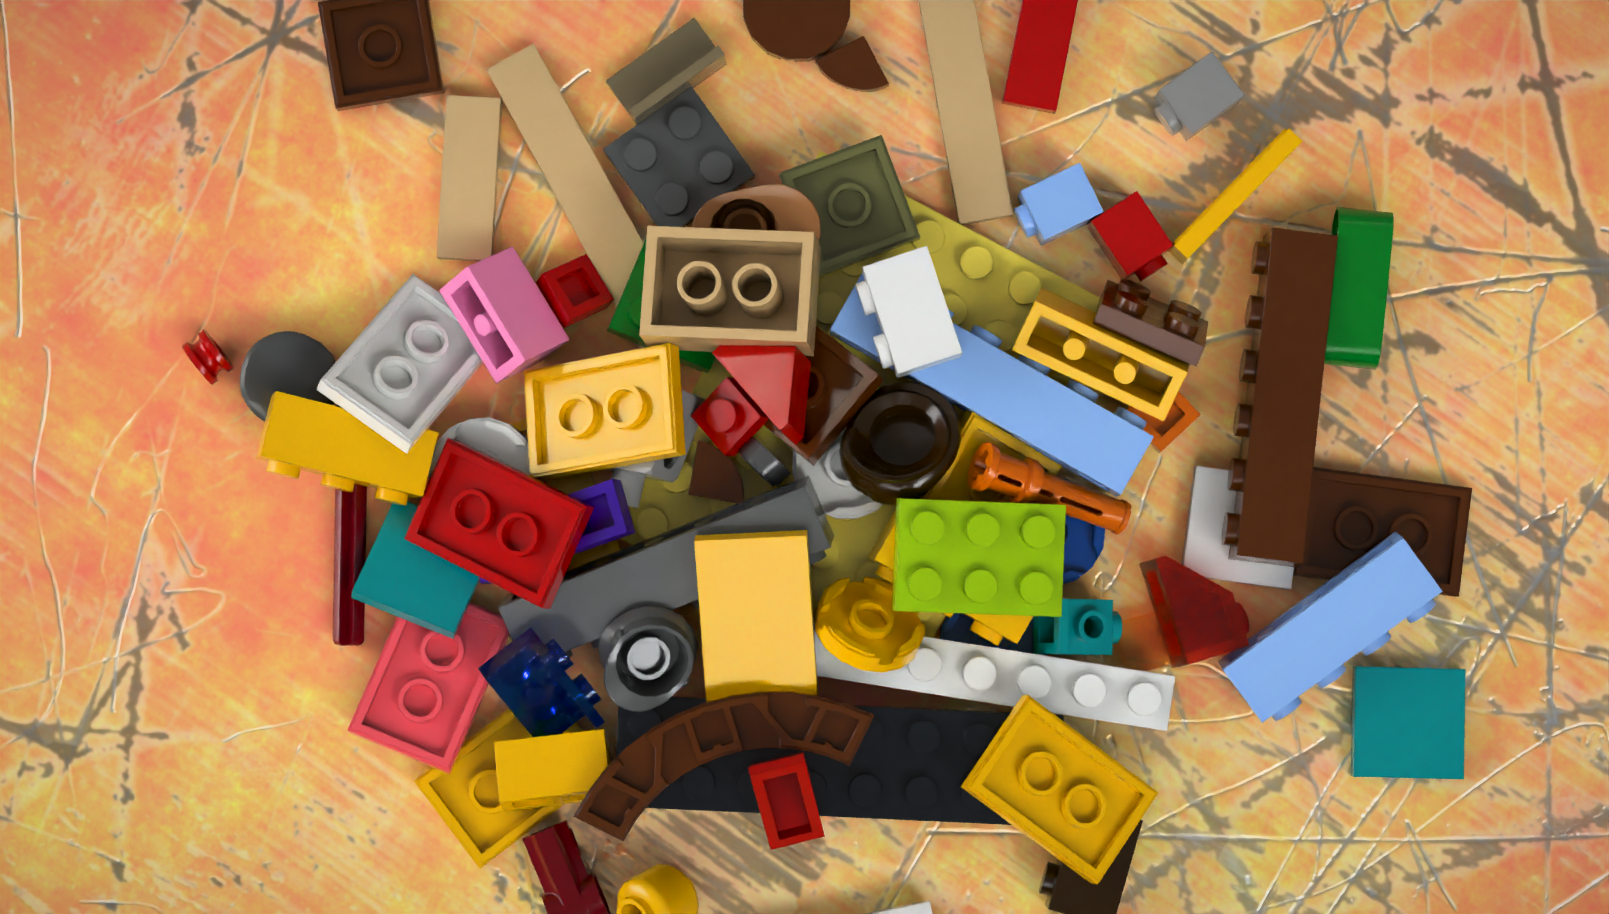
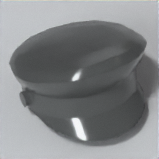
(285, 364)
(646, 657)

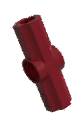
(563, 872)

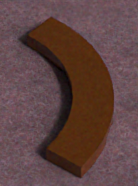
(715, 731)

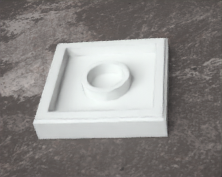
(1203, 536)

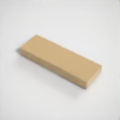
(469, 178)

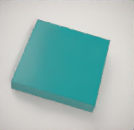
(412, 580)
(1408, 722)

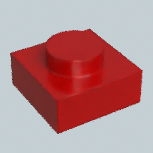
(574, 291)
(729, 417)

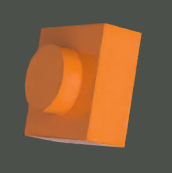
(1177, 420)

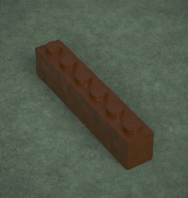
(1281, 397)

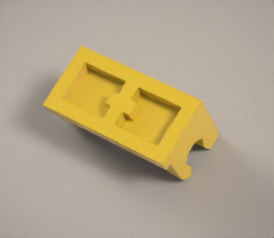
(549, 768)

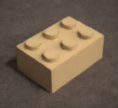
(730, 288)

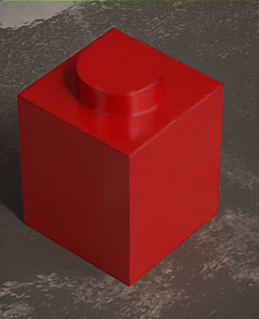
(1131, 238)

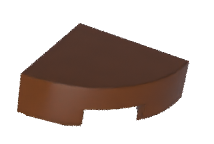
(854, 67)
(715, 475)

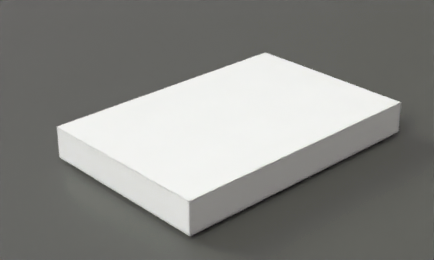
(403, 366)

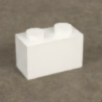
(909, 312)

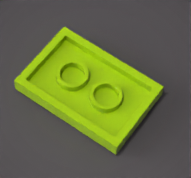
(978, 557)

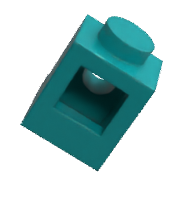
(1083, 629)

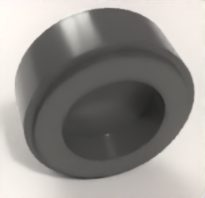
(763, 462)

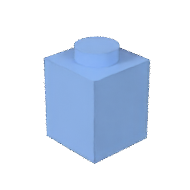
(1057, 205)

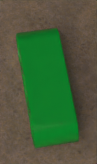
(1359, 287)

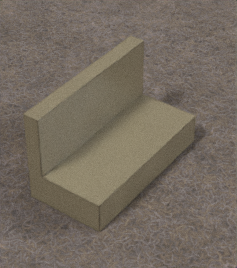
(666, 71)

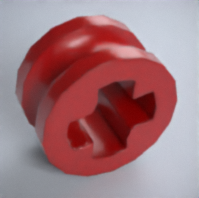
(207, 357)

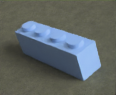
(1331, 627)

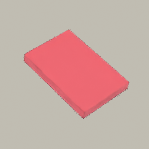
(429, 688)

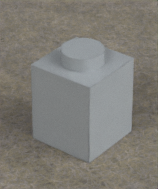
(1197, 97)

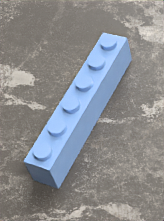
(1021, 401)

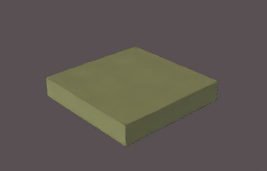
(857, 203)

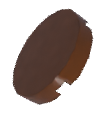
(796, 27)

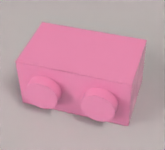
(504, 314)

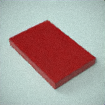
(499, 523)

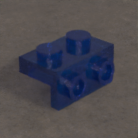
(537, 687)

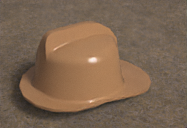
(760, 208)

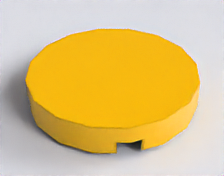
(863, 630)

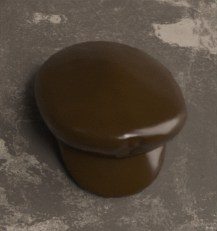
(900, 442)

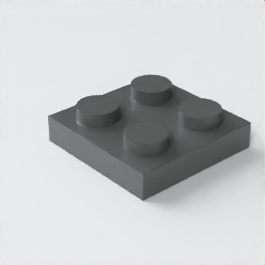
(678, 160)

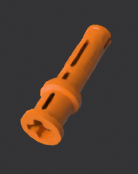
(1028, 483)

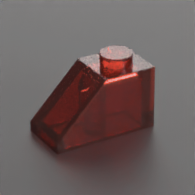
(1193, 612)

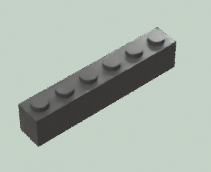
(661, 568)

